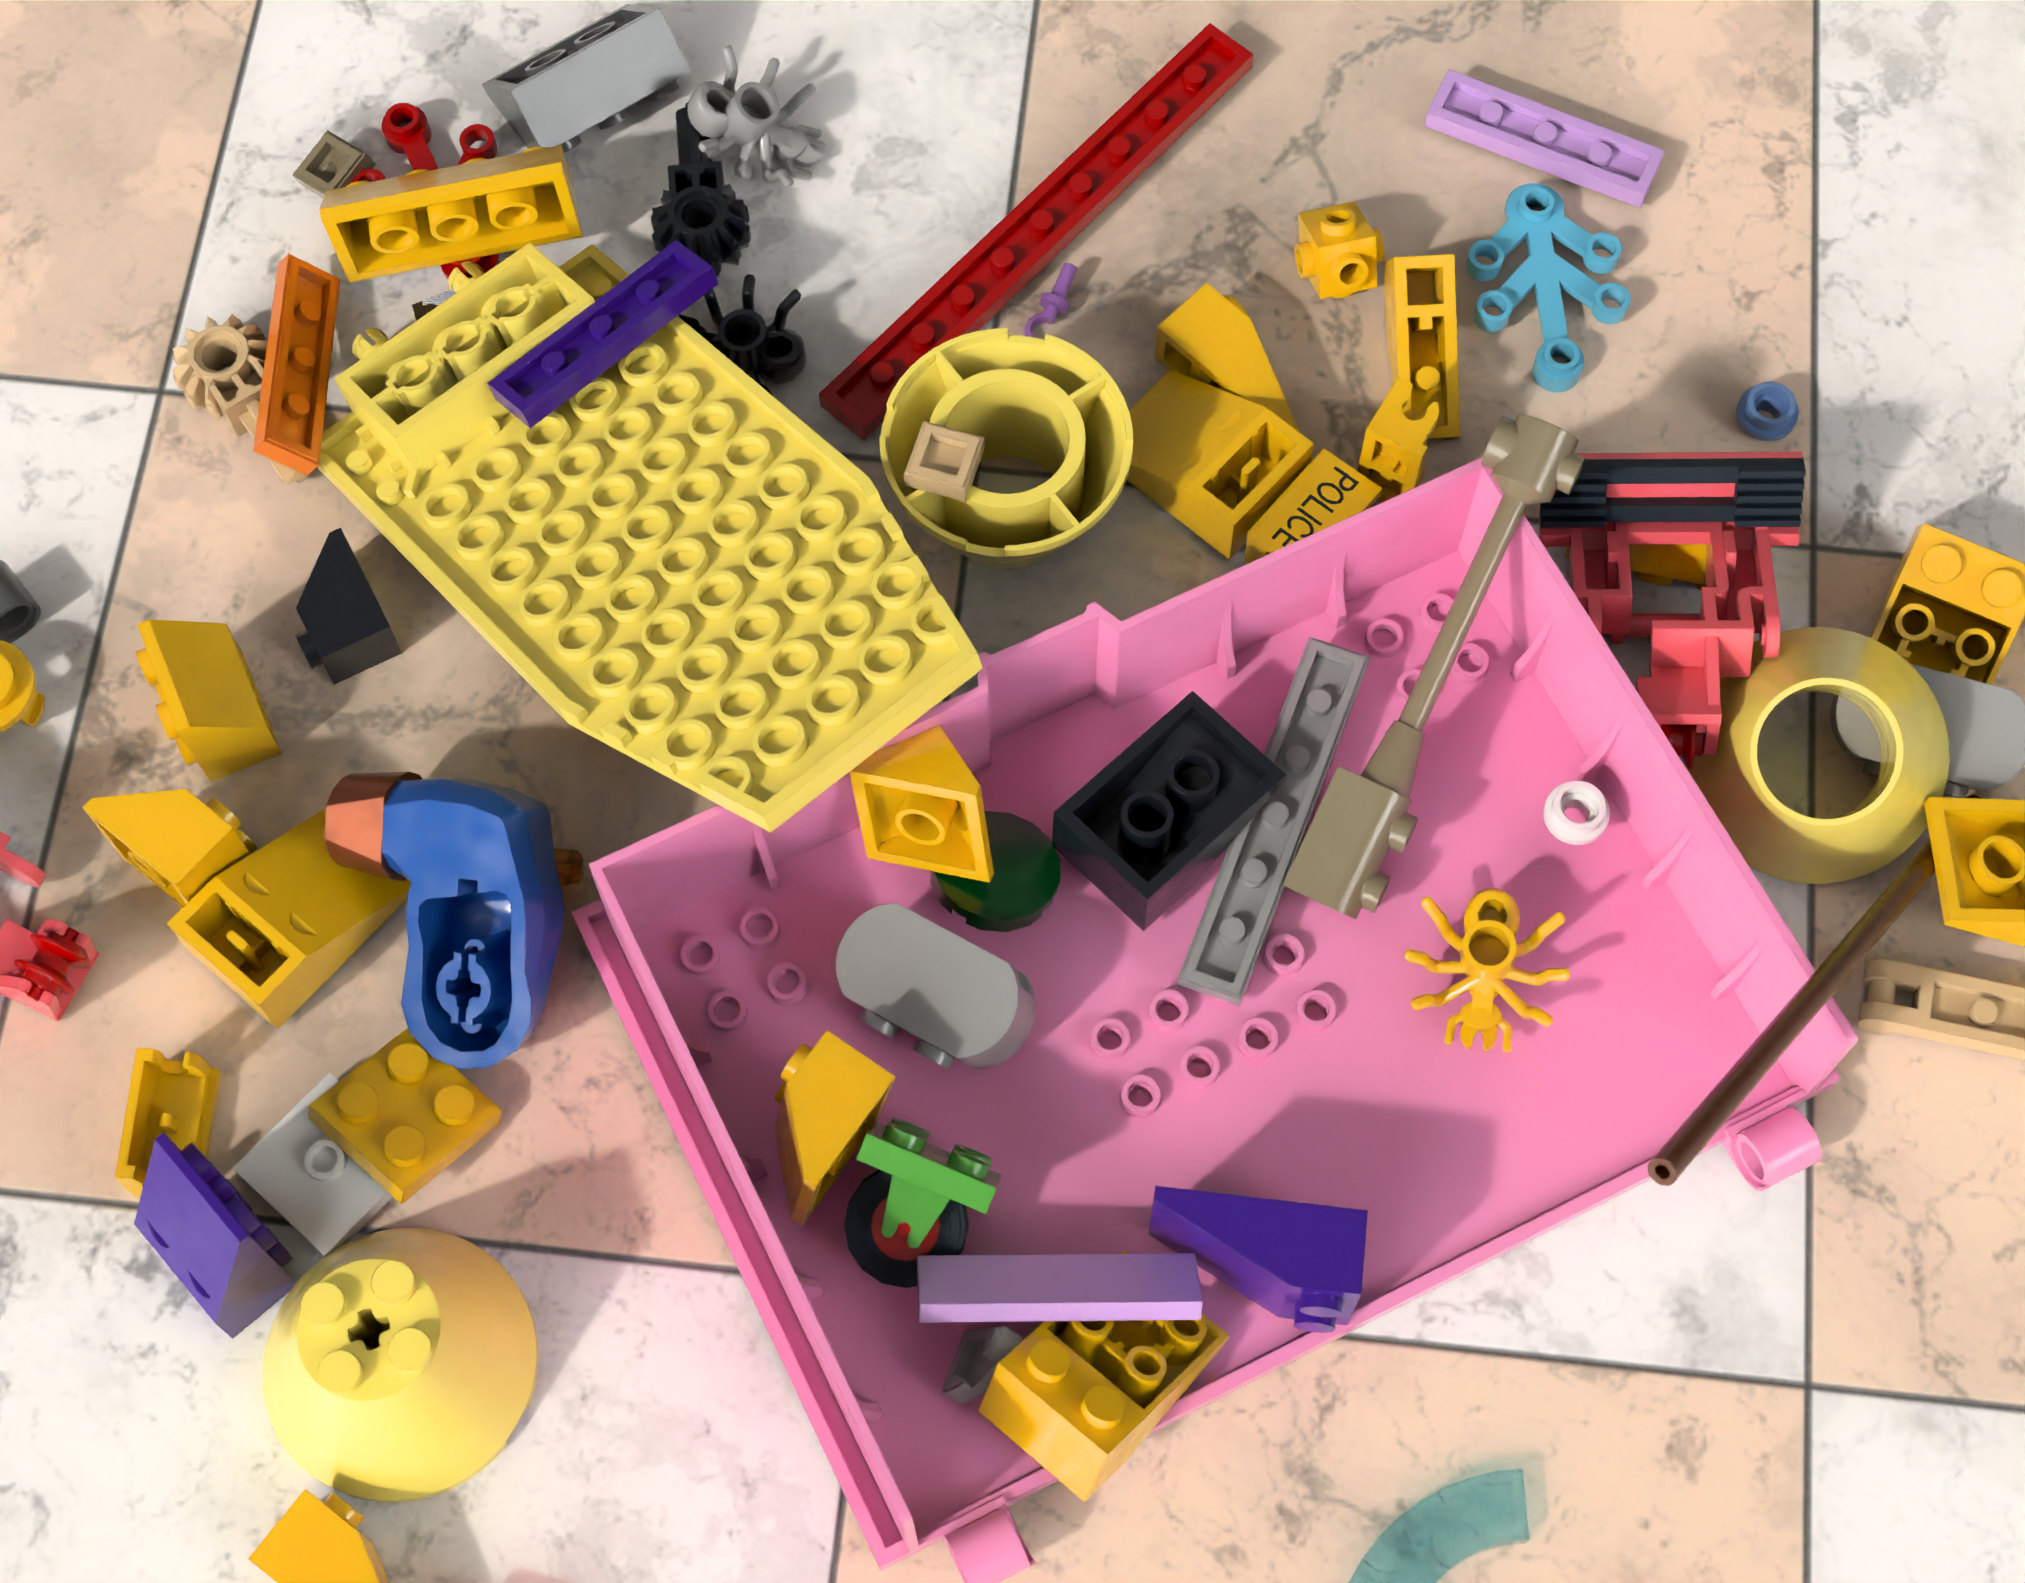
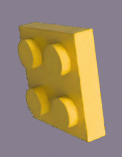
(404, 1116)

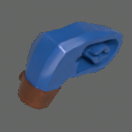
(478, 903)

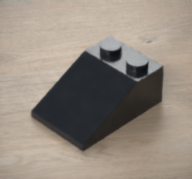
(1165, 809)

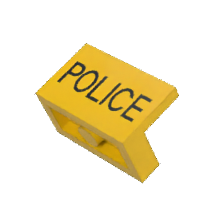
(1315, 500)

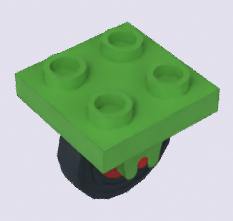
(913, 1201)

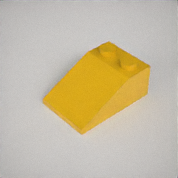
(1980, 864)

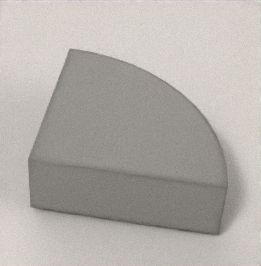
(976, 1361)

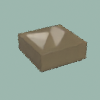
(331, 165)

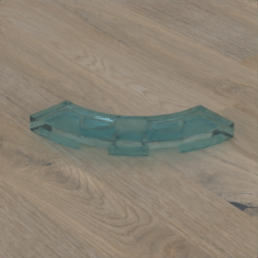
(1449, 1529)

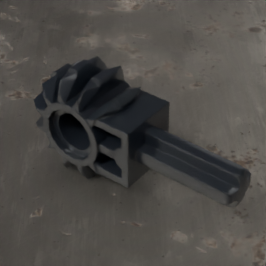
(698, 200)

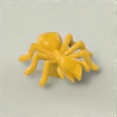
(1487, 958)

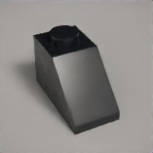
(342, 615)

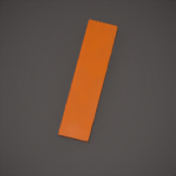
(297, 365)

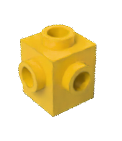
(1338, 250)

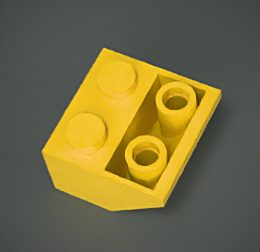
(206, 695)

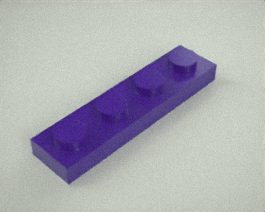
(603, 333)

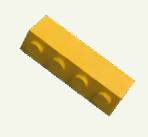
(452, 213)

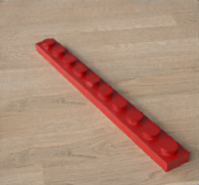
(1041, 224)

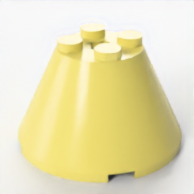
(400, 1364)

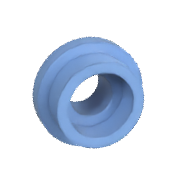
(1771, 398)

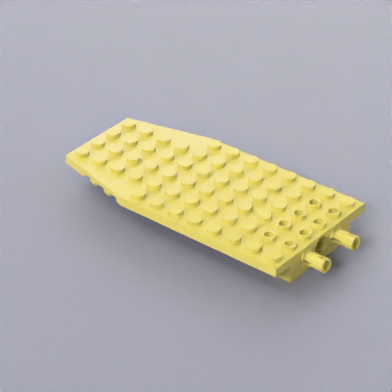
(653, 548)

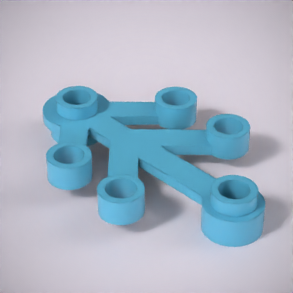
(1547, 274)

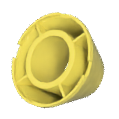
(1027, 403)
(1911, 766)

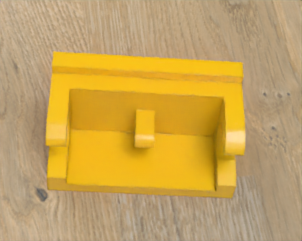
(1395, 445)
(166, 1099)

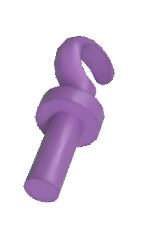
(1054, 302)

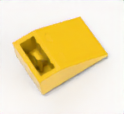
(1212, 457)
(1952, 606)
(285, 920)
(1095, 1390)

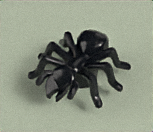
(745, 340)

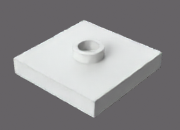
(312, 1178)

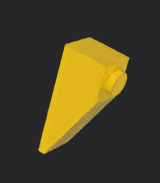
(1424, 335)
(1219, 346)
(319, 1545)

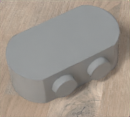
(1982, 729)
(934, 987)

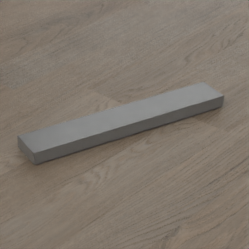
(1264, 850)

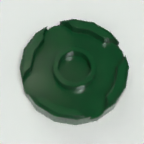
(1022, 880)

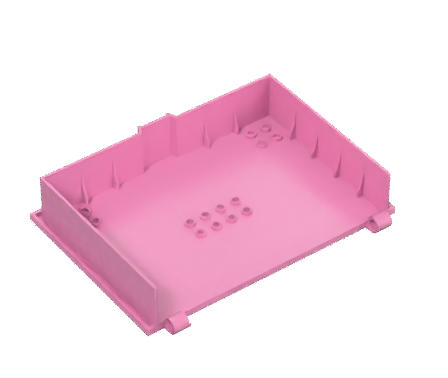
(1303, 1093)

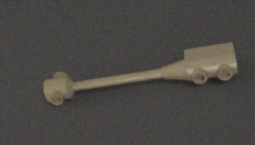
(1368, 811)

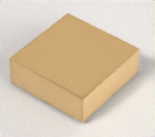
(944, 461)

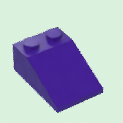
(1278, 1253)

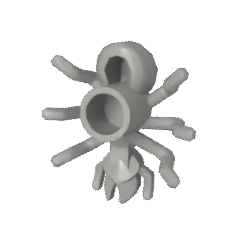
(752, 118)

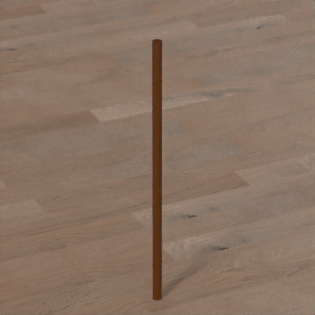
(1790, 1021)

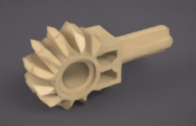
(228, 391)

